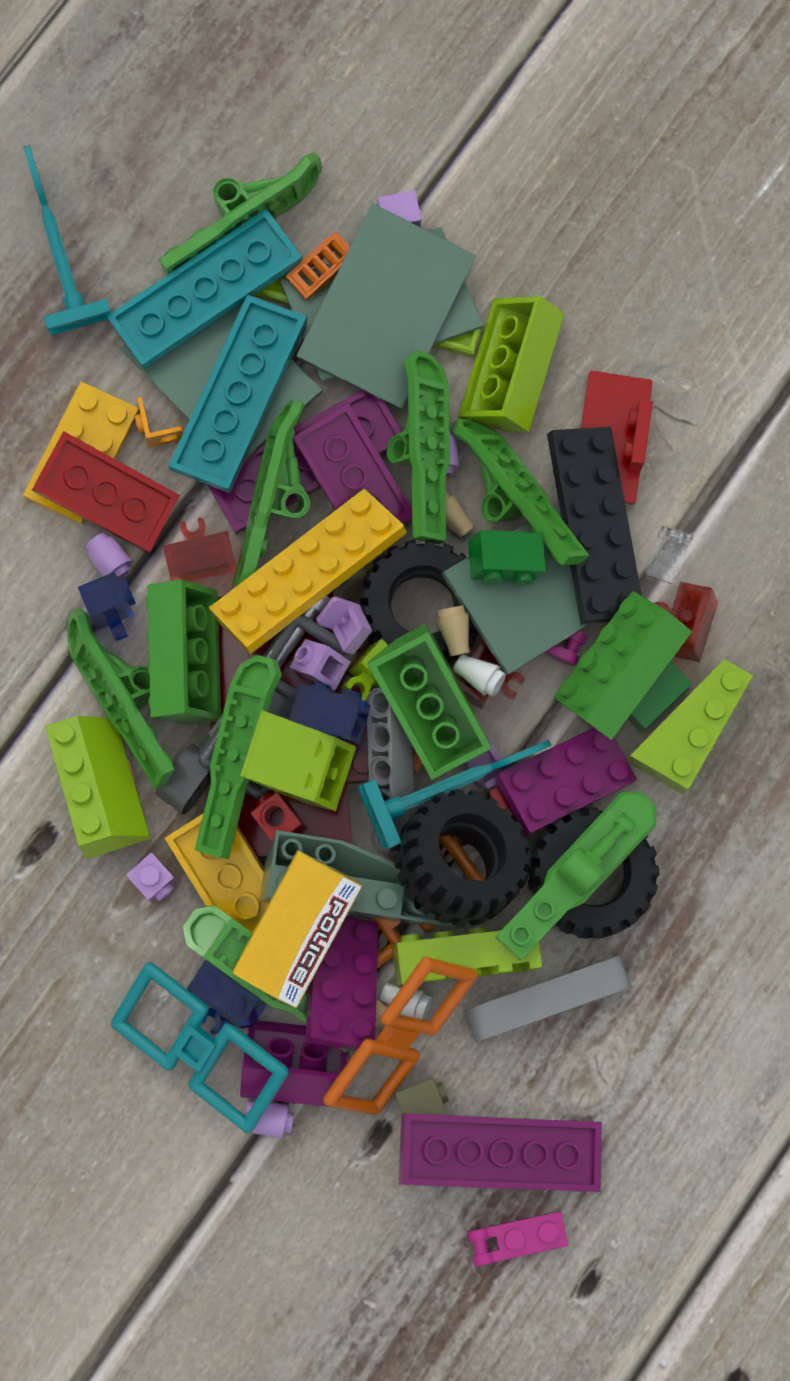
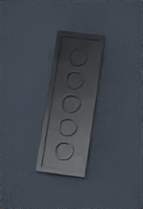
(597, 516)

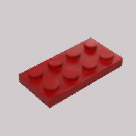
(105, 492)

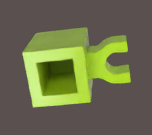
(362, 674)

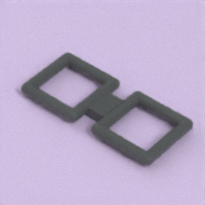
(284, 694)

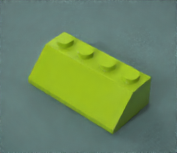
(512, 363)
(97, 784)

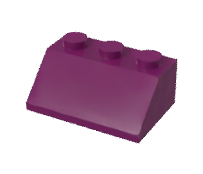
(310, 1065)

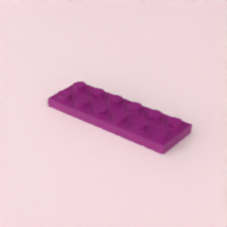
(373, 417)
(500, 1153)

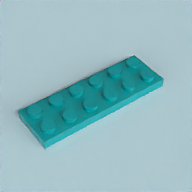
(204, 288)
(238, 393)

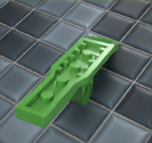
(250, 199)
(425, 444)
(275, 482)
(516, 492)
(116, 691)
(247, 697)
(581, 870)
(222, 942)

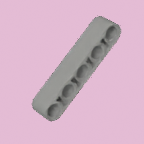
(388, 758)
(547, 998)

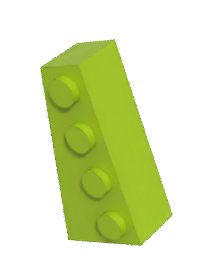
(688, 734)
(474, 950)

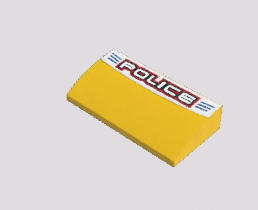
(297, 928)

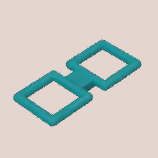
(199, 1048)

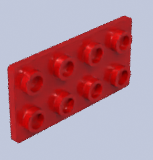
(626, 408)

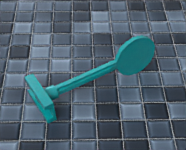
(76, 312)
(383, 812)

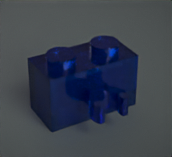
(108, 603)
(331, 712)
(225, 998)

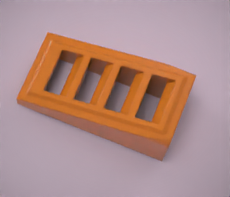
(324, 250)

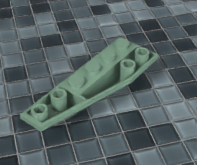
(380, 891)

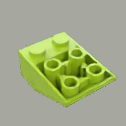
(298, 761)

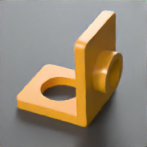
(155, 438)

